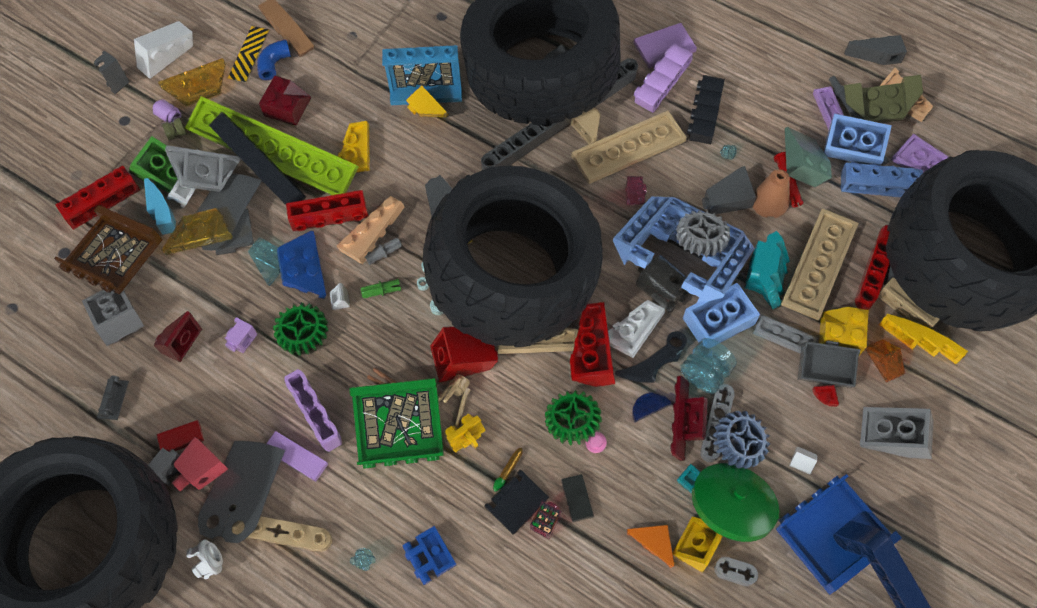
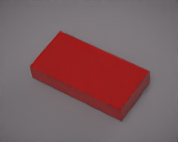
(180, 436)

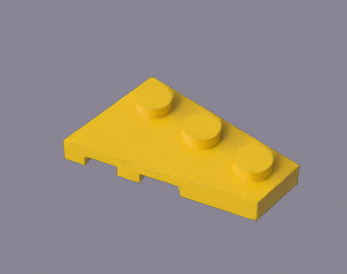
(357, 145)

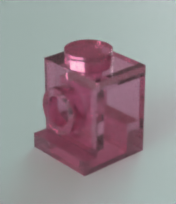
(635, 190)

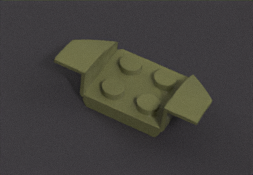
(884, 102)

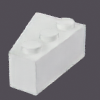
(161, 47)

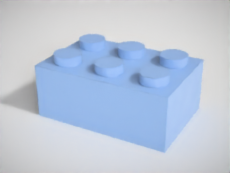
(857, 140)
(722, 317)

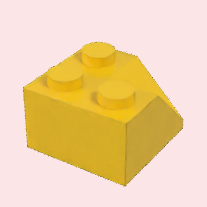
(845, 326)

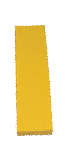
(916, 334)

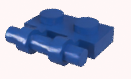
(435, 552)

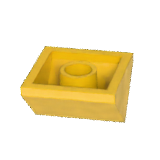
(697, 544)

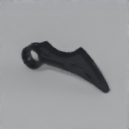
(647, 369)

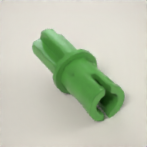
(380, 288)

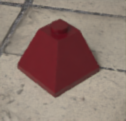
(178, 337)

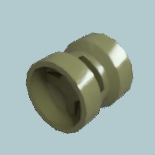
(170, 130)

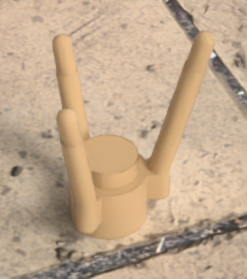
(456, 387)

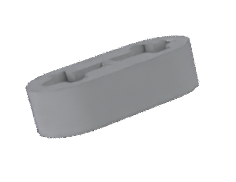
(734, 576)

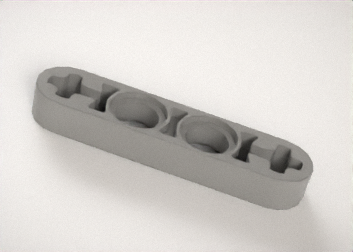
(713, 420)

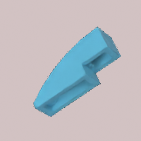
(159, 208)

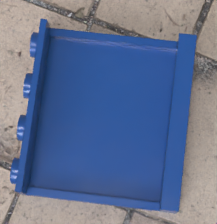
(812, 531)

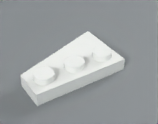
(634, 330)

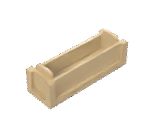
(897, 299)

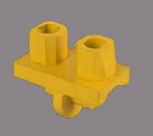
(465, 435)

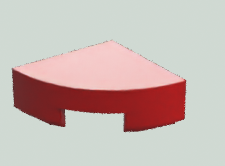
(826, 395)

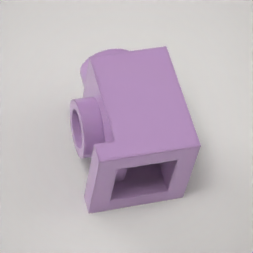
(240, 336)

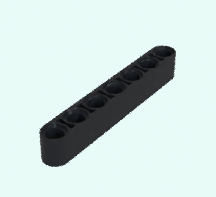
(256, 159)

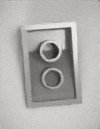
(112, 315)
(898, 431)

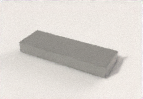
(782, 334)

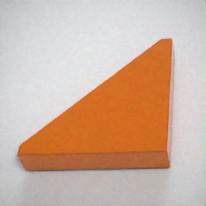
(655, 540)

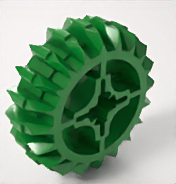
(307, 337)
(562, 411)

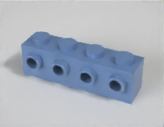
(877, 179)

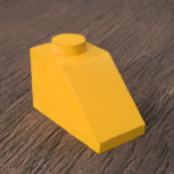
(424, 104)

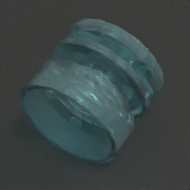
(708, 365)

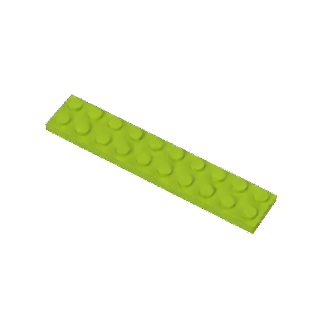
(288, 153)

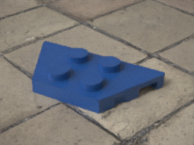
(301, 265)

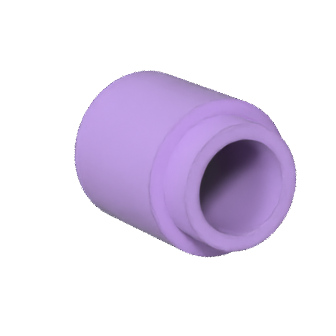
(166, 111)

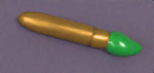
(500, 481)

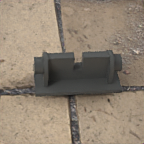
(112, 398)

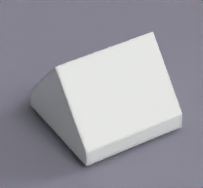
(339, 297)
(803, 460)

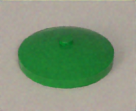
(735, 502)

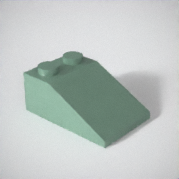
(806, 159)

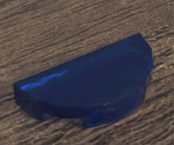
(648, 404)

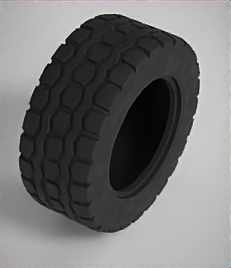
(543, 87)

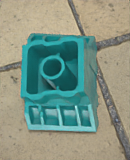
(768, 269)

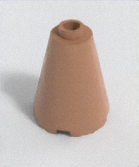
(773, 195)

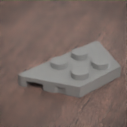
(201, 168)

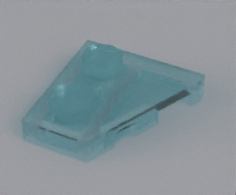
(266, 259)

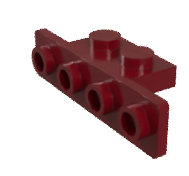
(689, 418)

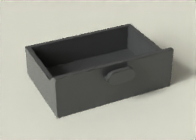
(828, 364)

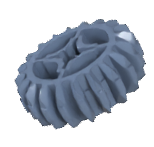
(736, 444)

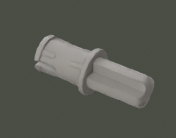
(383, 250)

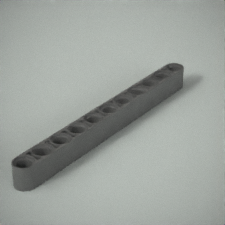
(541, 133)

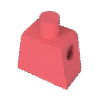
(197, 466)

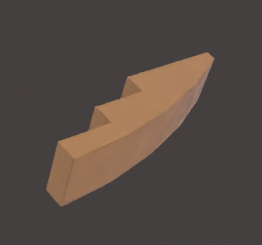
(286, 27)

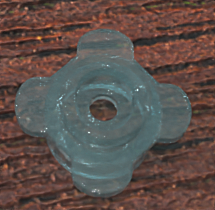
(363, 559)

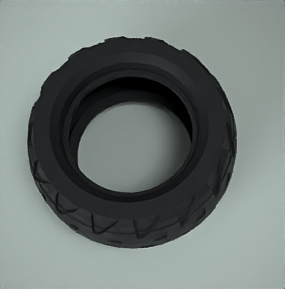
(521, 203)
(936, 265)
(144, 535)

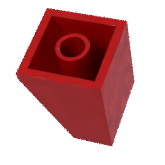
(460, 354)

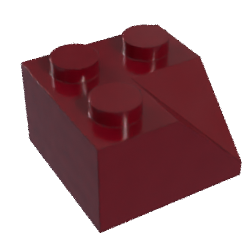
(284, 101)

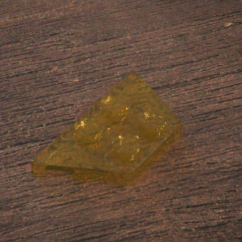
(197, 82)
(197, 231)

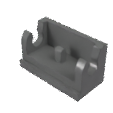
(112, 72)

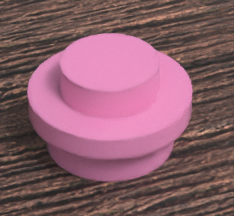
(597, 443)

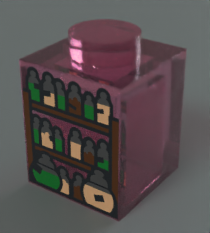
(546, 519)

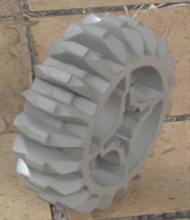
(703, 233)

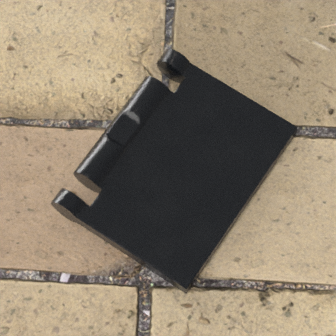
(516, 502)

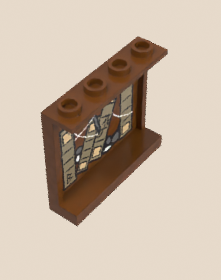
(111, 251)

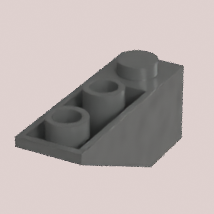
(878, 50)

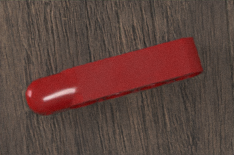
(874, 273)

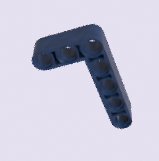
(885, 561)

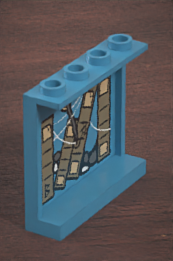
(431, 67)

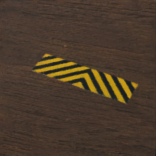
(248, 54)

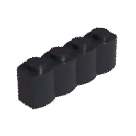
(706, 110)

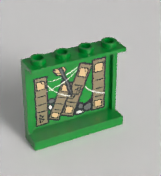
(397, 422)

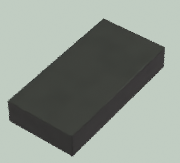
(577, 498)

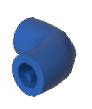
(269, 57)

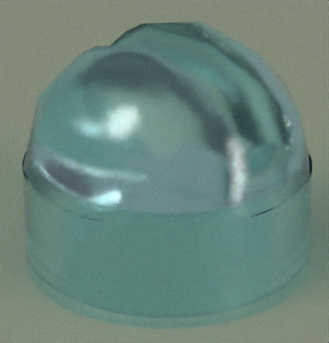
(728, 151)

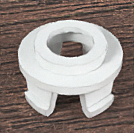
(210, 558)

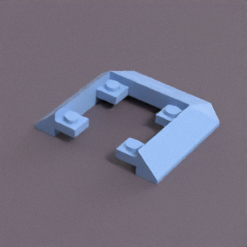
(660, 218)

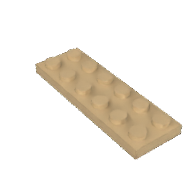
(628, 147)
(819, 264)

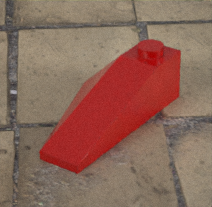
(592, 356)

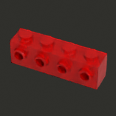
(104, 192)
(327, 210)

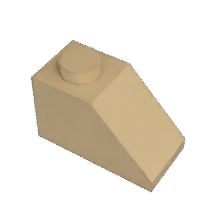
(587, 125)

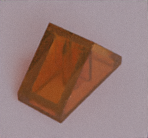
(886, 359)

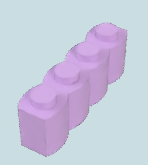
(663, 78)
(313, 410)

